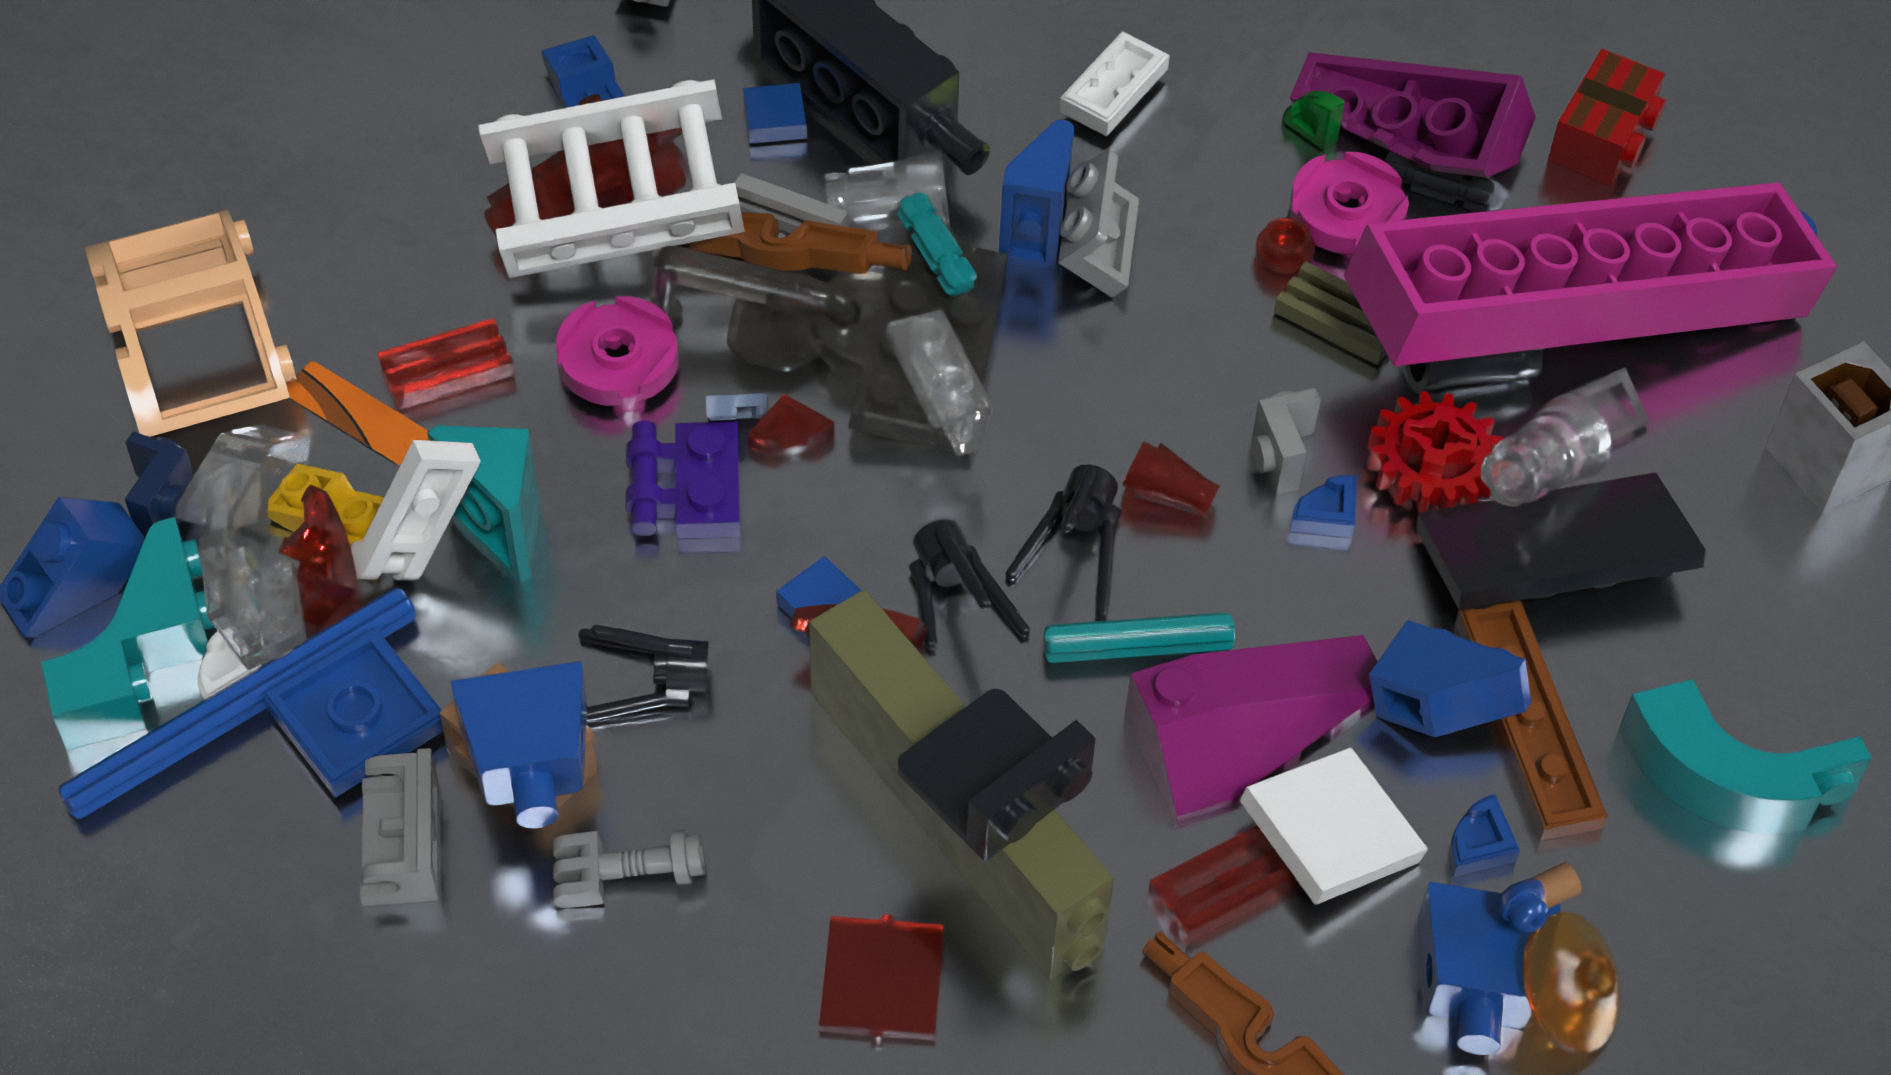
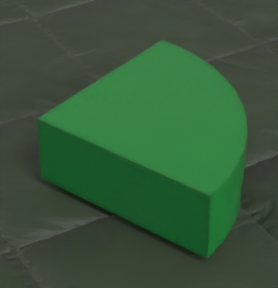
(1316, 117)

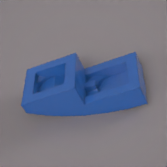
(580, 71)

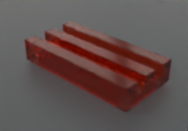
(443, 356)
(1197, 924)

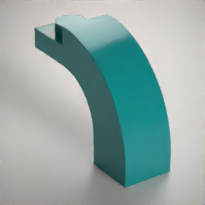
(1726, 780)

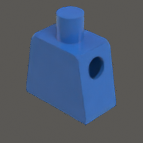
(526, 736)
(1472, 964)

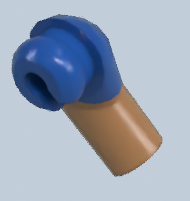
(1529, 900)

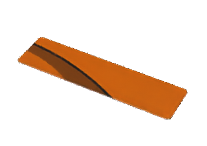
(355, 412)

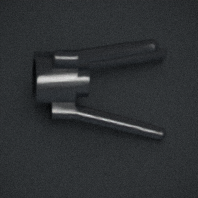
(1083, 506)
(949, 561)
(677, 664)

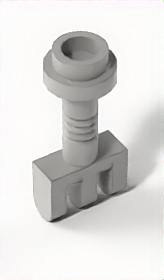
(585, 865)

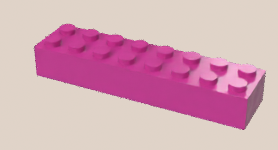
(1586, 272)

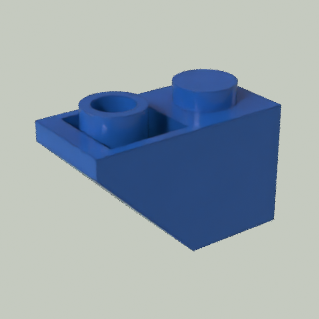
(71, 564)
(1446, 682)

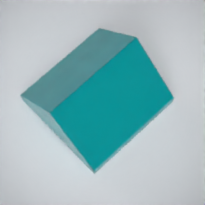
(502, 497)

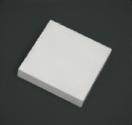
(1333, 825)

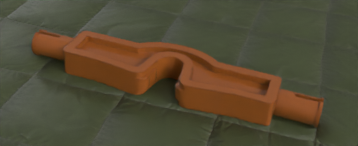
(807, 246)
(1233, 1014)

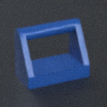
(1037, 199)

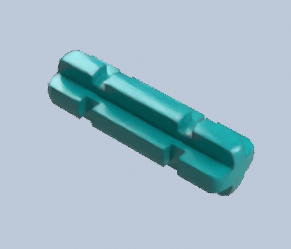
(937, 244)

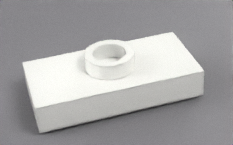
(1114, 83)

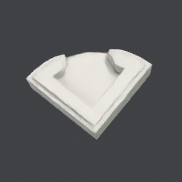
(219, 667)

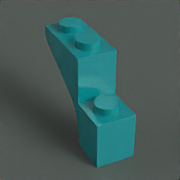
(156, 626)

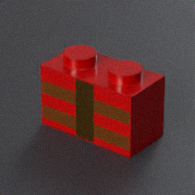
(1607, 117)

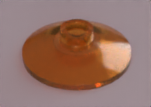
(1571, 983)

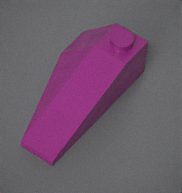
(1427, 113)
(1242, 713)

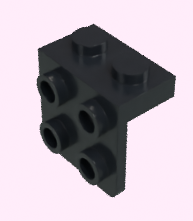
(997, 771)

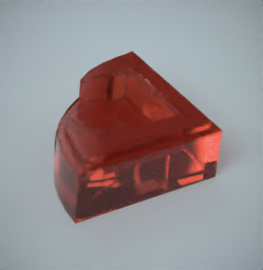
(790, 429)

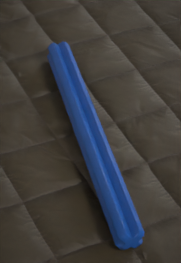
(223, 709)

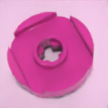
(1356, 177)
(622, 380)

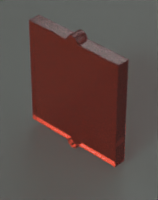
(882, 978)

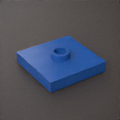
(354, 709)

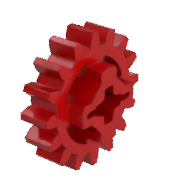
(1431, 452)

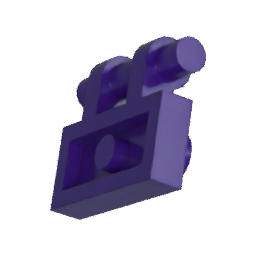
(706, 479)

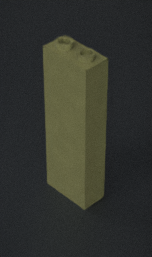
(890, 698)

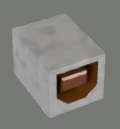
(1836, 427)

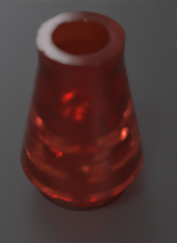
(1169, 481)

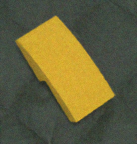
(354, 507)

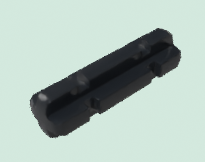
(1443, 186)

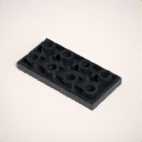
(1560, 542)

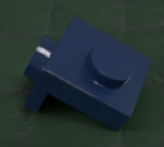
(163, 478)

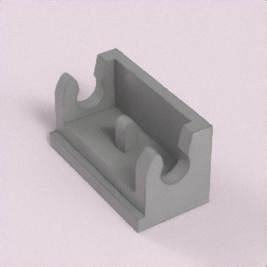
(400, 830)

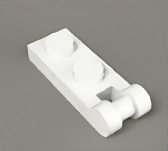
(415, 510)

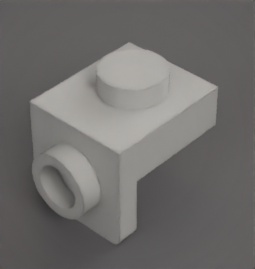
(1278, 434)

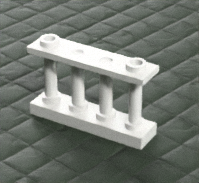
(623, 229)

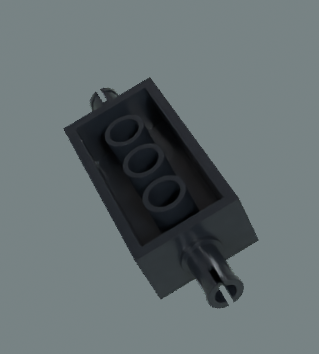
(867, 78)

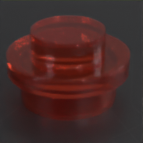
(1285, 245)

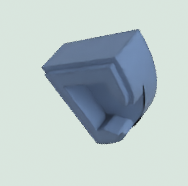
(736, 406)

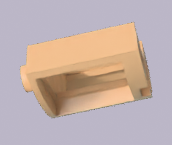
(174, 277)

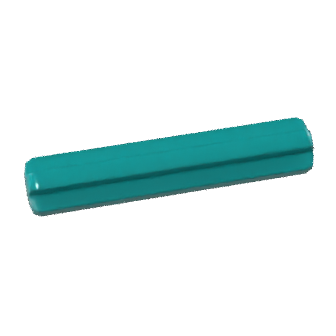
(1138, 637)

